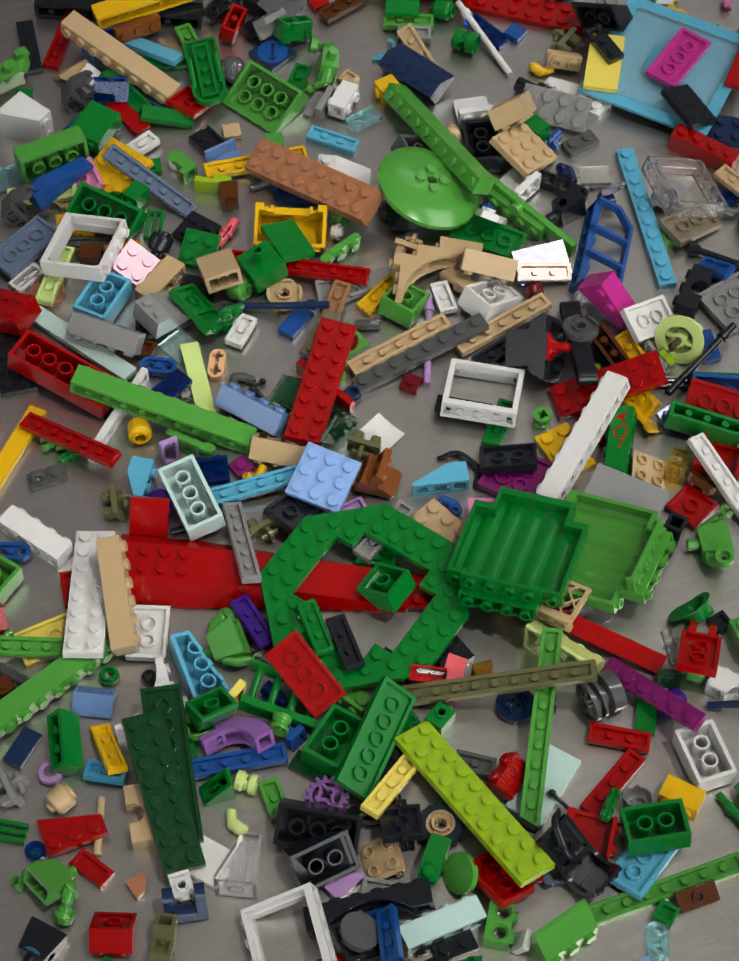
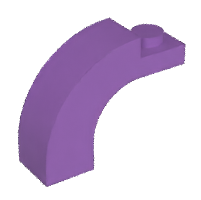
(238, 731)

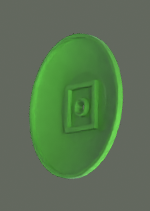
(434, 205)

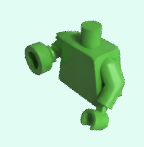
(326, 65)
(13, 70)
(714, 540)
(228, 640)
(51, 882)

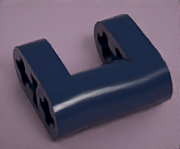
(190, 910)

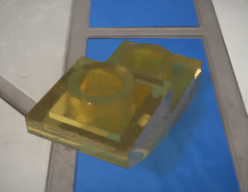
(677, 466)

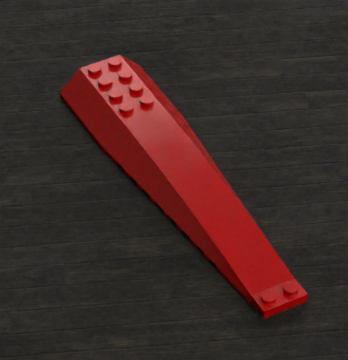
(207, 578)

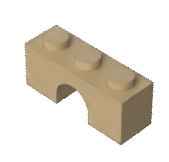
(140, 831)

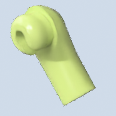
(235, 825)

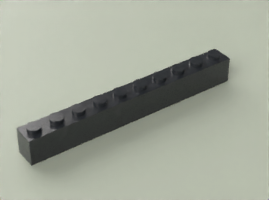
(169, 18)

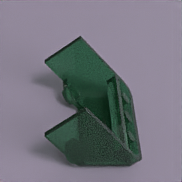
(340, 421)

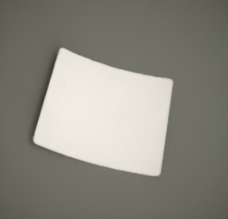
(381, 427)

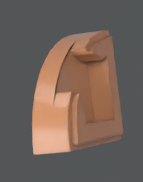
(137, 885)

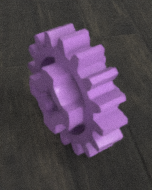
(332, 792)

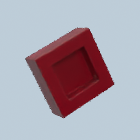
(410, 383)

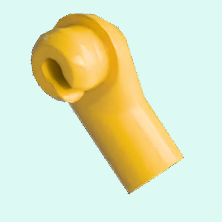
(260, 470)

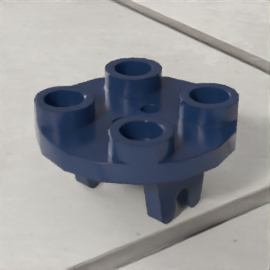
(508, 709)

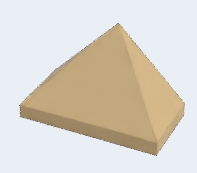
(72, 70)

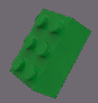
(331, 740)
(655, 827)

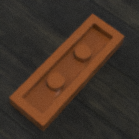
(137, 28)

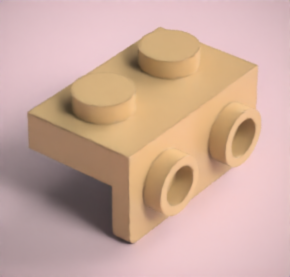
(563, 60)

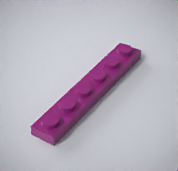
(657, 696)

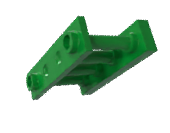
(257, 707)

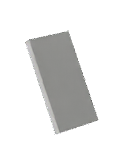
(626, 489)

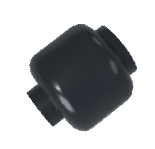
(160, 243)

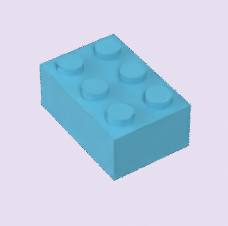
(105, 298)

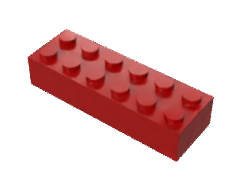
(52, 368)

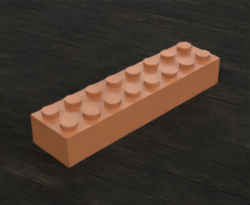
(314, 182)

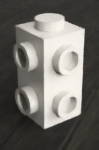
(343, 99)

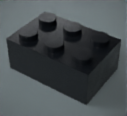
(476, 140)

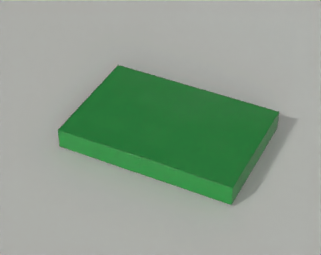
(288, 240)

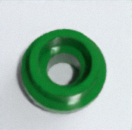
(109, 670)

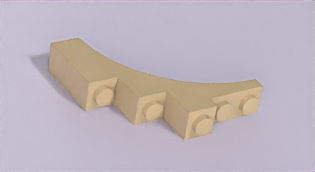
(426, 259)

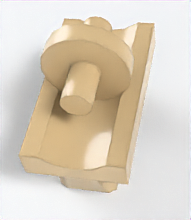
(408, 244)

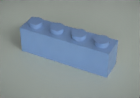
(252, 409)

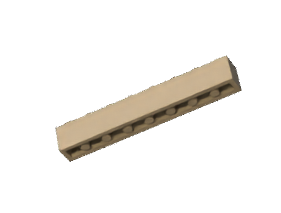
(119, 57)

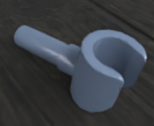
(548, 883)

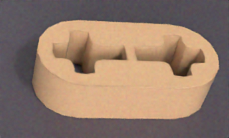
(212, 365)

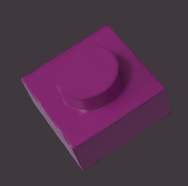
(240, 466)

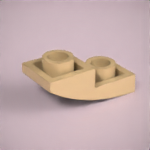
(457, 278)

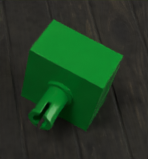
(262, 266)

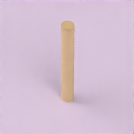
(97, 849)

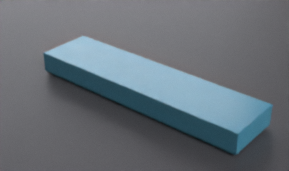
(155, 51)

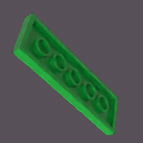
(375, 738)

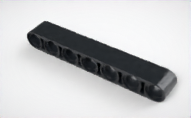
(581, 352)

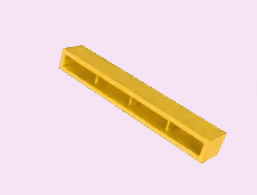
(115, 12)

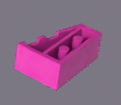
(607, 295)

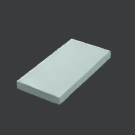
(559, 773)

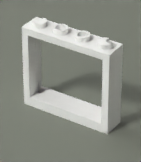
(90, 223)
(478, 411)
(304, 892)

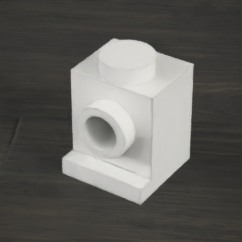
(179, 880)

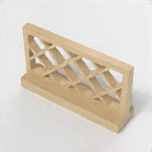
(559, 619)

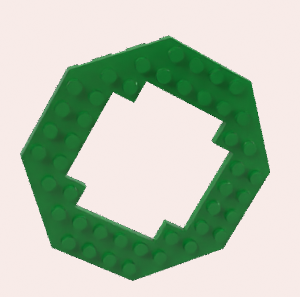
(395, 532)

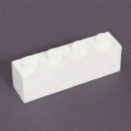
(41, 539)

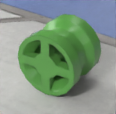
(545, 421)
(280, 723)

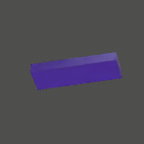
(252, 621)

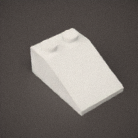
(346, 166)
(488, 298)

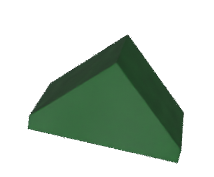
(218, 788)

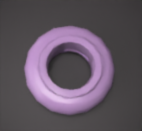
(48, 780)

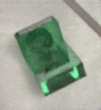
(668, 678)

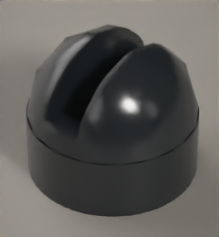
(151, 683)

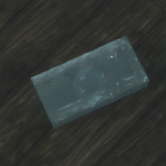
(363, 118)

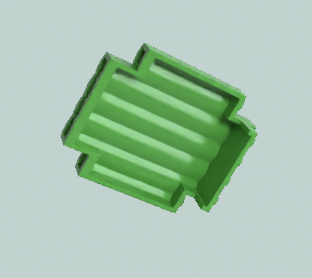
(622, 552)

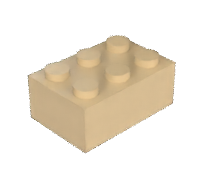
(512, 111)

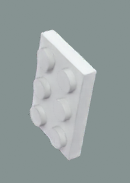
(644, 317)
(154, 632)

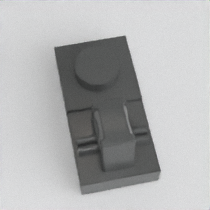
(47, 477)

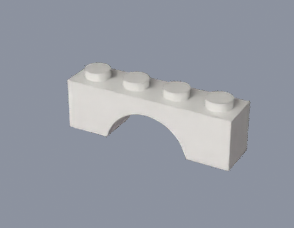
(724, 685)

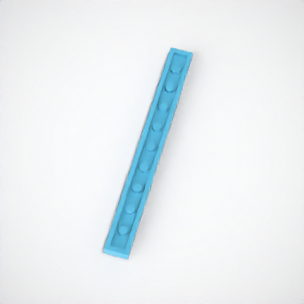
(646, 218)

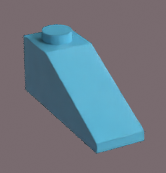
(445, 479)

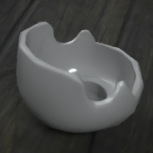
(636, 796)

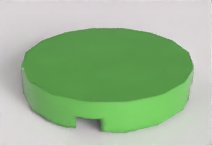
(460, 873)

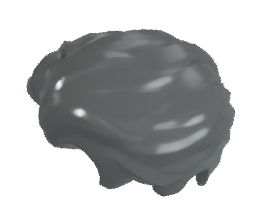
(232, 68)

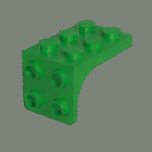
(201, 310)

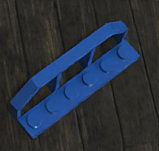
(587, 241)

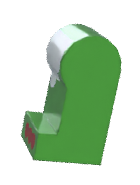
(183, 165)

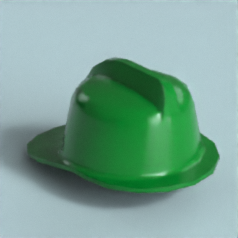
(695, 610)

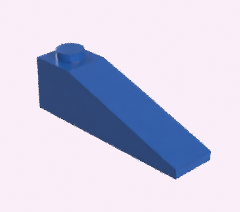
(57, 181)

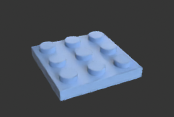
(323, 478)

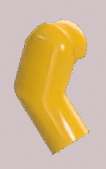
(539, 70)

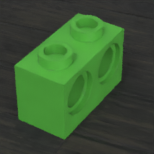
(495, 925)

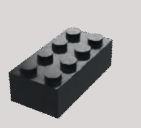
(306, 820)

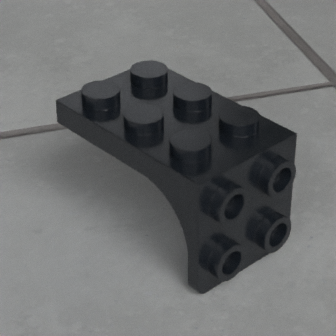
(593, 873)

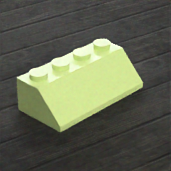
(569, 649)

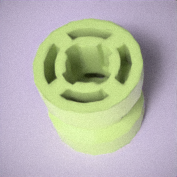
(246, 782)

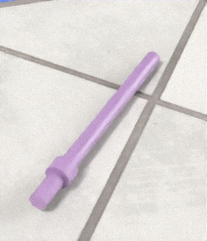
(428, 311)

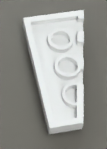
(598, 107)

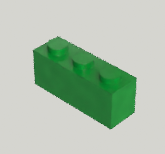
(65, 742)

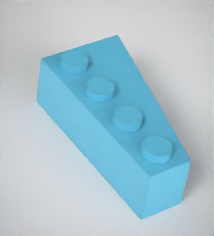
(193, 666)

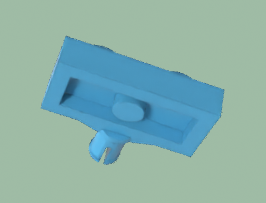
(96, 772)

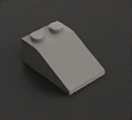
(158, 313)

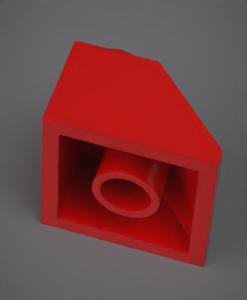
(112, 933)

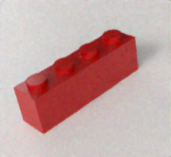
(699, 146)

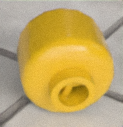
(139, 430)

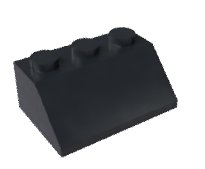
(611, 16)

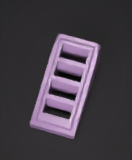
(168, 450)

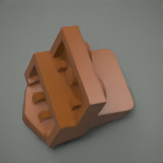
(377, 476)

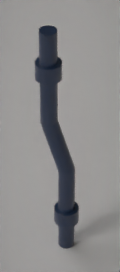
(310, 304)

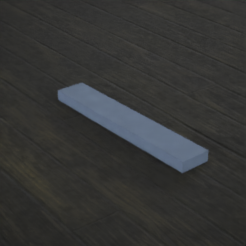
(157, 186)

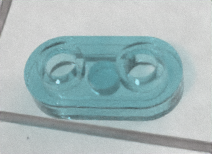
(657, 941)

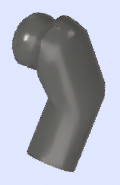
(243, 376)

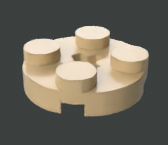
(286, 286)

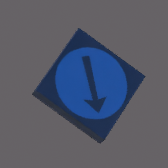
(272, 54)

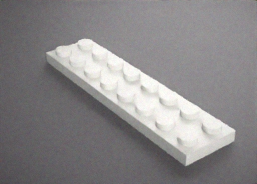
(86, 609)

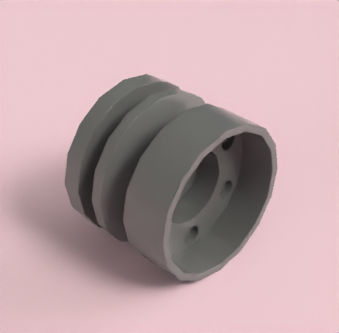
(602, 695)

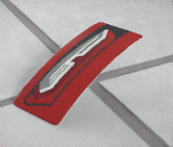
(427, 673)

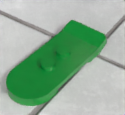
(205, 71)

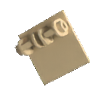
(648, 468)
(382, 859)

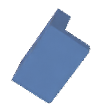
(222, 151)
(93, 701)

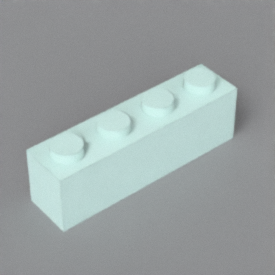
(442, 923)

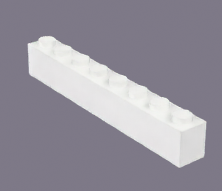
(584, 436)

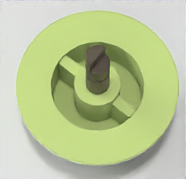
(681, 337)

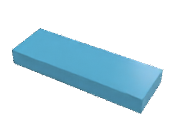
(332, 140)

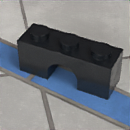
(697, 280)

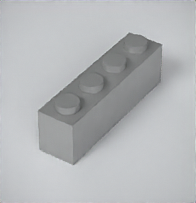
(106, 333)

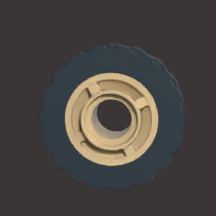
(442, 815)

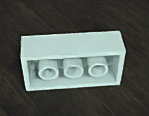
(191, 497)

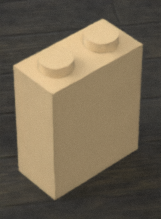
(219, 270)

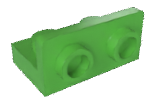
(355, 701)

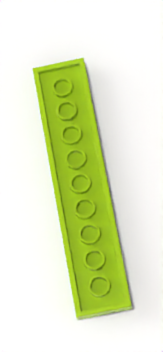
(474, 804)

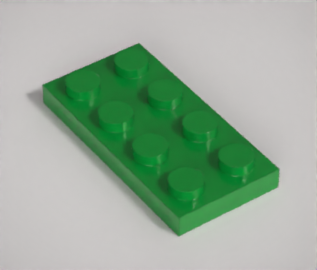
(496, 237)

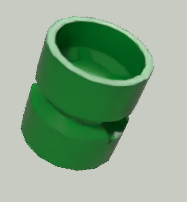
(463, 40)

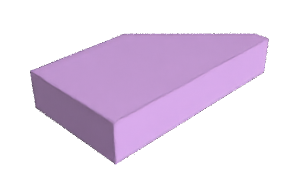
(344, 885)

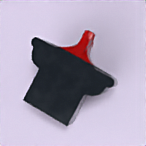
(538, 348)

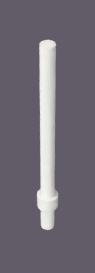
(467, 15)

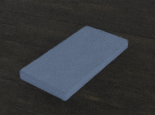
(25, 246)

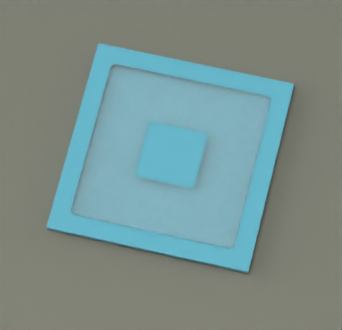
(645, 39)

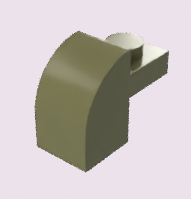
(164, 937)

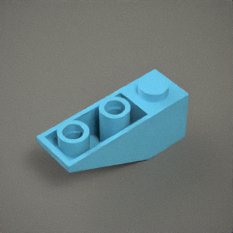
(140, 475)

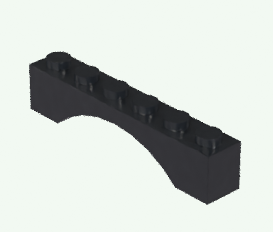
(411, 896)

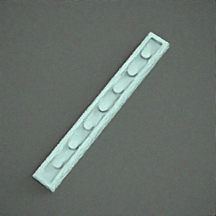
(96, 354)

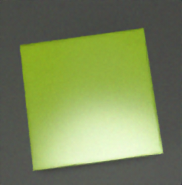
(667, 356)

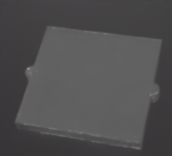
(594, 176)

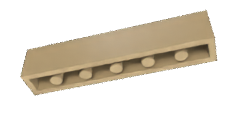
(117, 595)

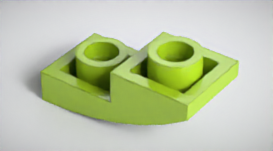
(208, 185)

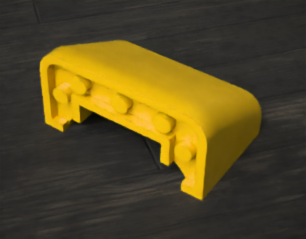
(310, 221)

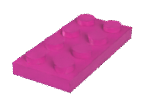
(678, 58)

